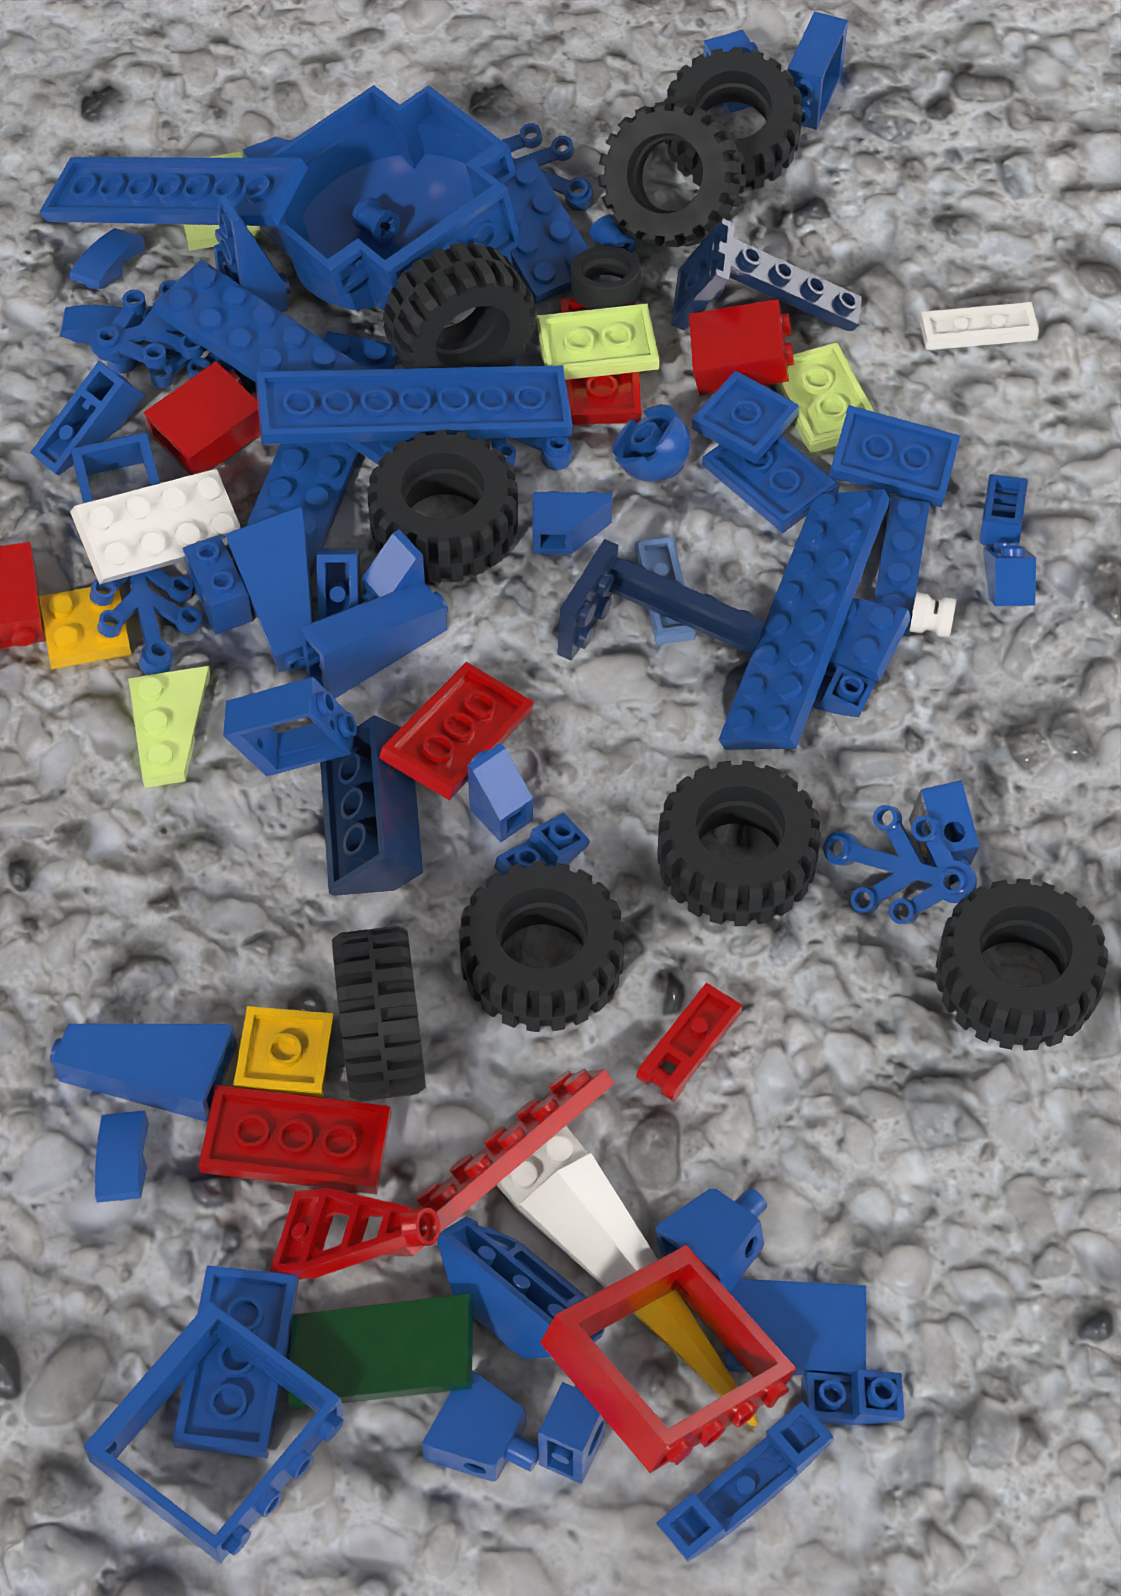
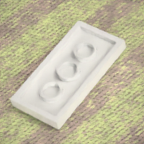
(153, 524)

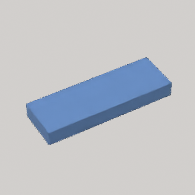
(662, 558)

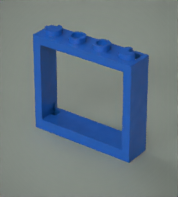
(159, 1384)

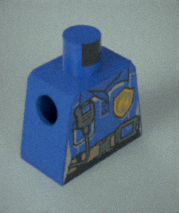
(951, 809)

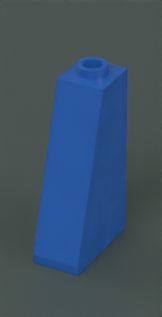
(276, 574)
(371, 636)
(148, 1063)

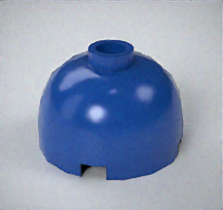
(654, 445)

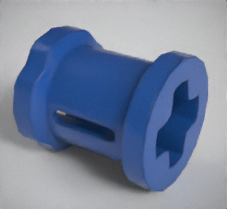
(381, 223)
(610, 234)

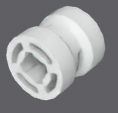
(933, 615)

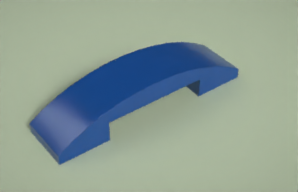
(747, 1484)

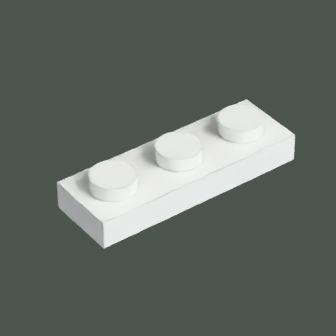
(979, 326)

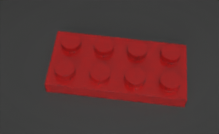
(602, 398)
(453, 726)
(295, 1139)

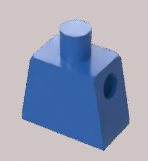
(718, 1232)
(480, 1433)

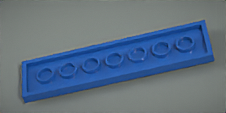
(172, 189)
(250, 333)
(408, 402)
(318, 473)
(804, 621)

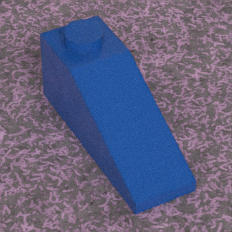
(89, 417)

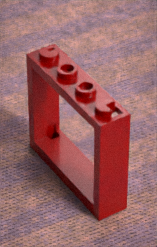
(618, 1402)

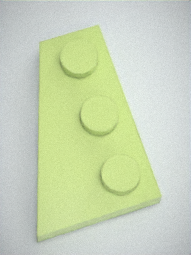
(166, 720)

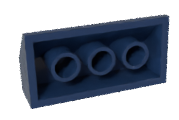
(369, 817)

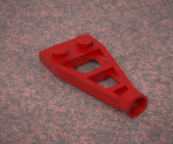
(310, 1218)

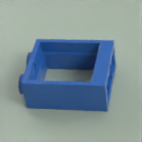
(819, 65)
(112, 455)
(251, 719)

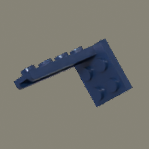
(725, 257)
(666, 596)

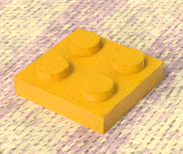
(72, 629)
(284, 1051)

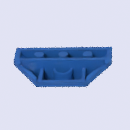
(509, 1285)

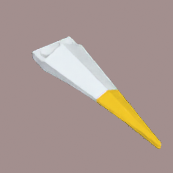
(579, 1211)

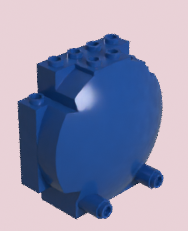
(413, 159)

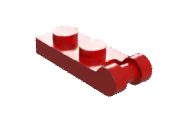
(689, 1040)

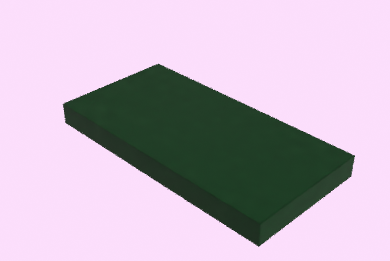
(387, 1348)

